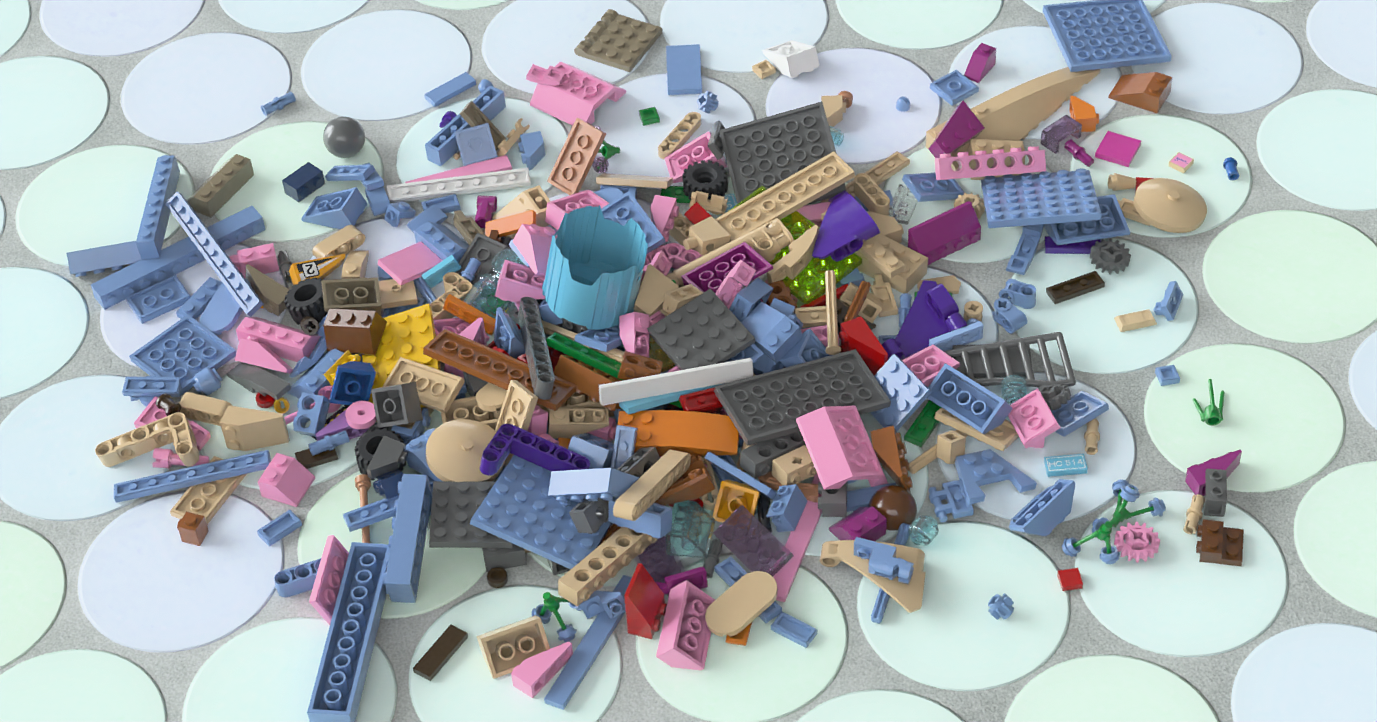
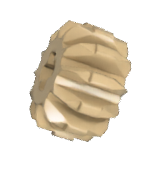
(977, 203)

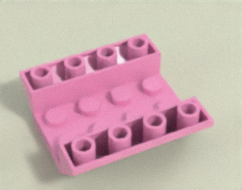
(575, 95)
(840, 447)

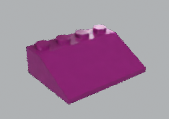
(713, 272)

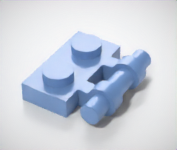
(955, 498)

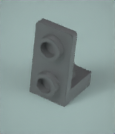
(1216, 493)

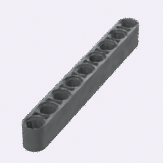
(536, 348)

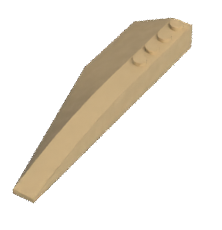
(1022, 107)

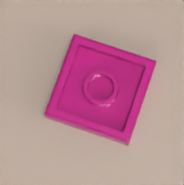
(1118, 149)

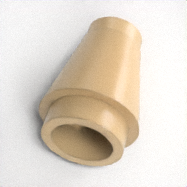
(1120, 182)

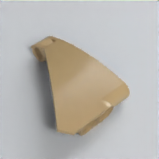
(907, 595)

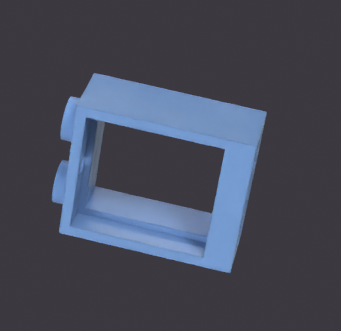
(749, 298)

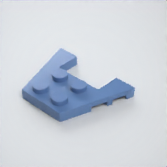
(987, 468)

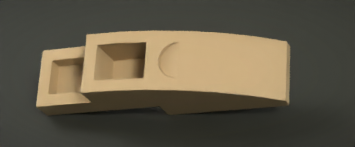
(797, 259)

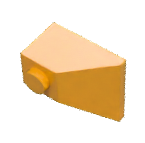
(732, 496)

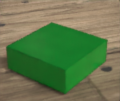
(649, 116)

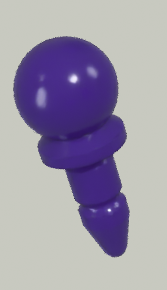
(448, 116)

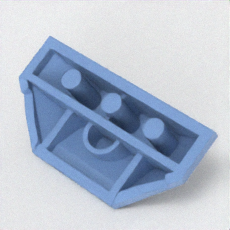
(1045, 509)

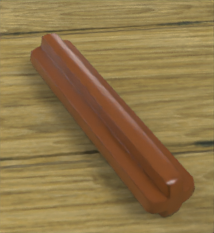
(858, 301)

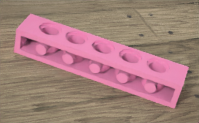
(1036, 163)

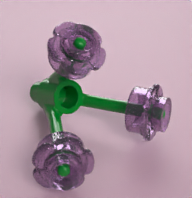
(601, 164)

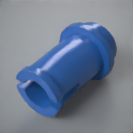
(1230, 165)

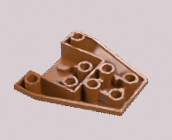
(690, 485)

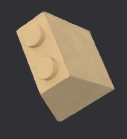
(652, 291)

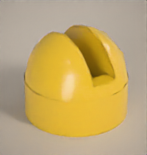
(277, 405)

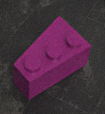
(957, 131)

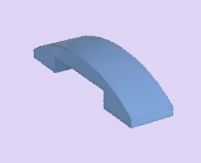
(1026, 249)
(305, 362)

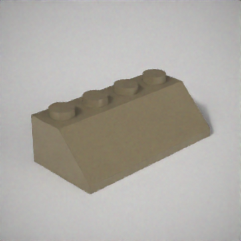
(221, 185)

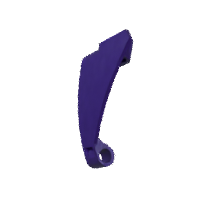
(843, 228)
(930, 316)

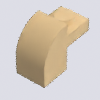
(870, 307)

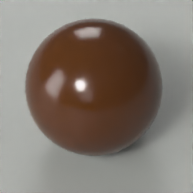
(895, 505)

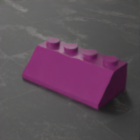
(945, 233)

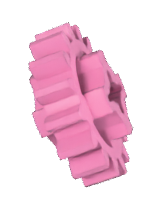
(1137, 542)

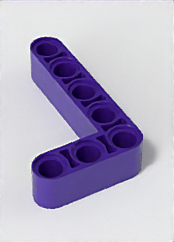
(530, 448)

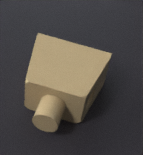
(706, 236)

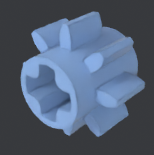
(707, 102)
(1001, 606)

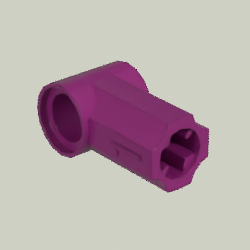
(485, 207)

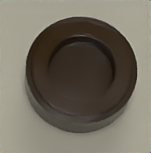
(497, 577)

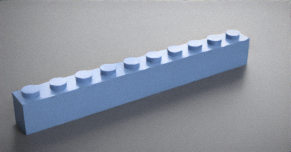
(175, 258)

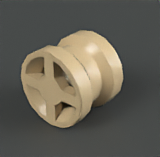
(974, 310)

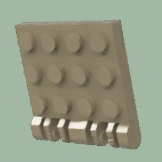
(618, 41)

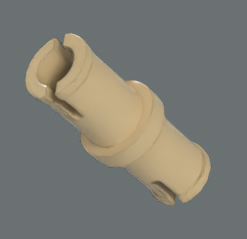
(1092, 437)
(1194, 514)

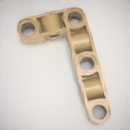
(146, 438)

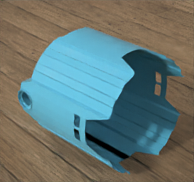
(594, 268)

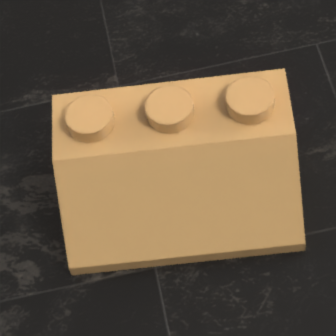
(989, 146)
(512, 644)

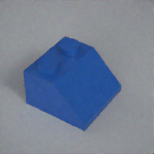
(352, 383)

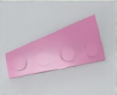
(153, 413)

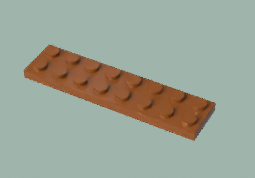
(491, 366)

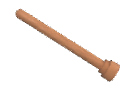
(363, 483)

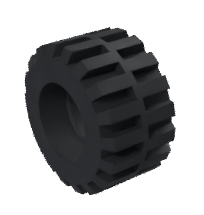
(306, 300)
(368, 445)

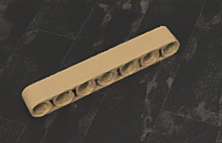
(651, 485)

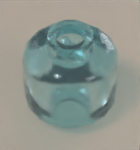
(923, 530)

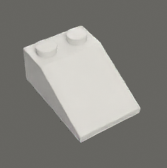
(793, 58)

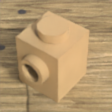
(949, 446)

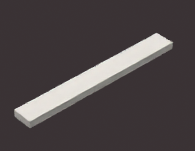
(459, 185)
(675, 381)

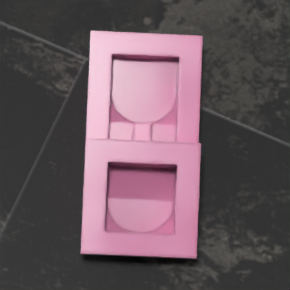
(544, 76)

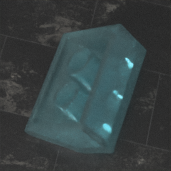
(690, 530)

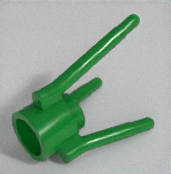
(1211, 414)

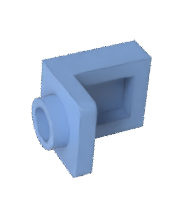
(396, 211)

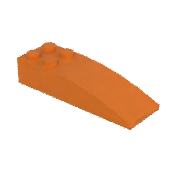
(683, 431)

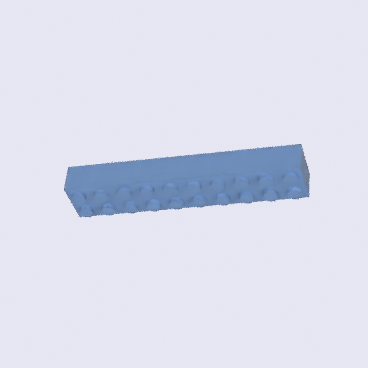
(350, 636)

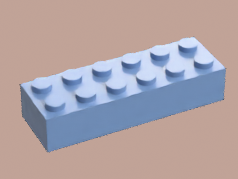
(408, 538)

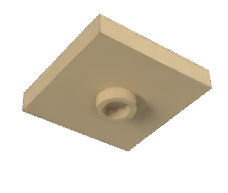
(397, 295)

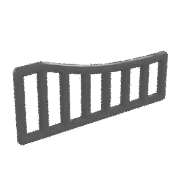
(1021, 343)

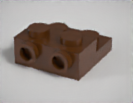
(1219, 543)

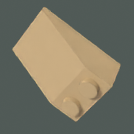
(253, 429)

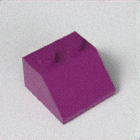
(861, 523)

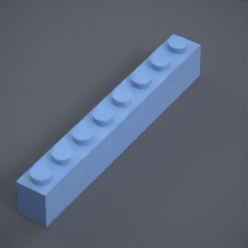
(156, 213)

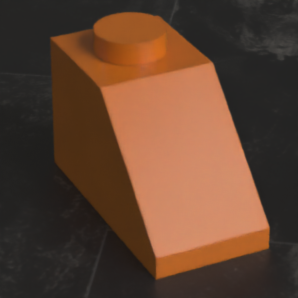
(1084, 114)

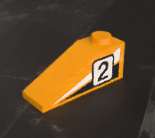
(315, 268)

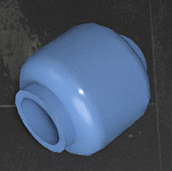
(207, 381)

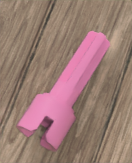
(166, 458)

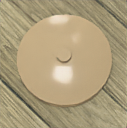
(1170, 205)
(457, 450)

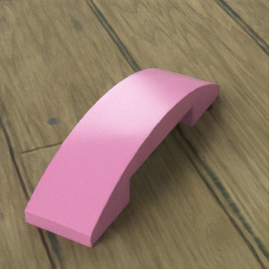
(734, 282)

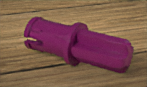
(1079, 152)

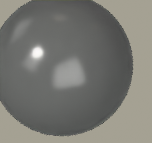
(344, 137)

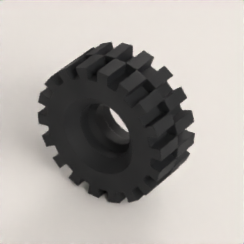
(709, 173)

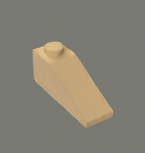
(355, 265)

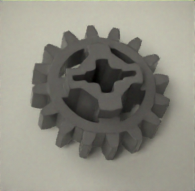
(1110, 256)
(1055, 395)

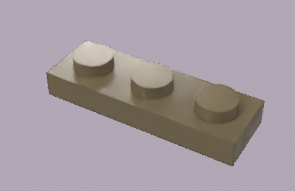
(475, 117)

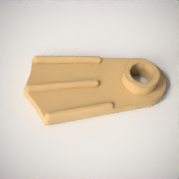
(951, 283)

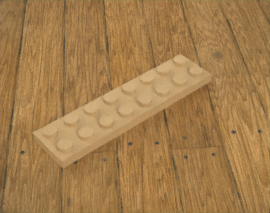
(787, 196)

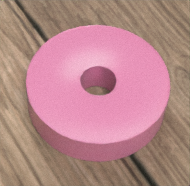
(361, 415)

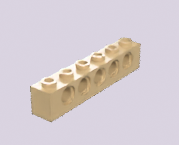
(602, 564)

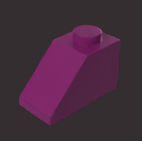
(981, 62)

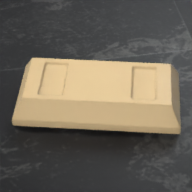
(1135, 320)

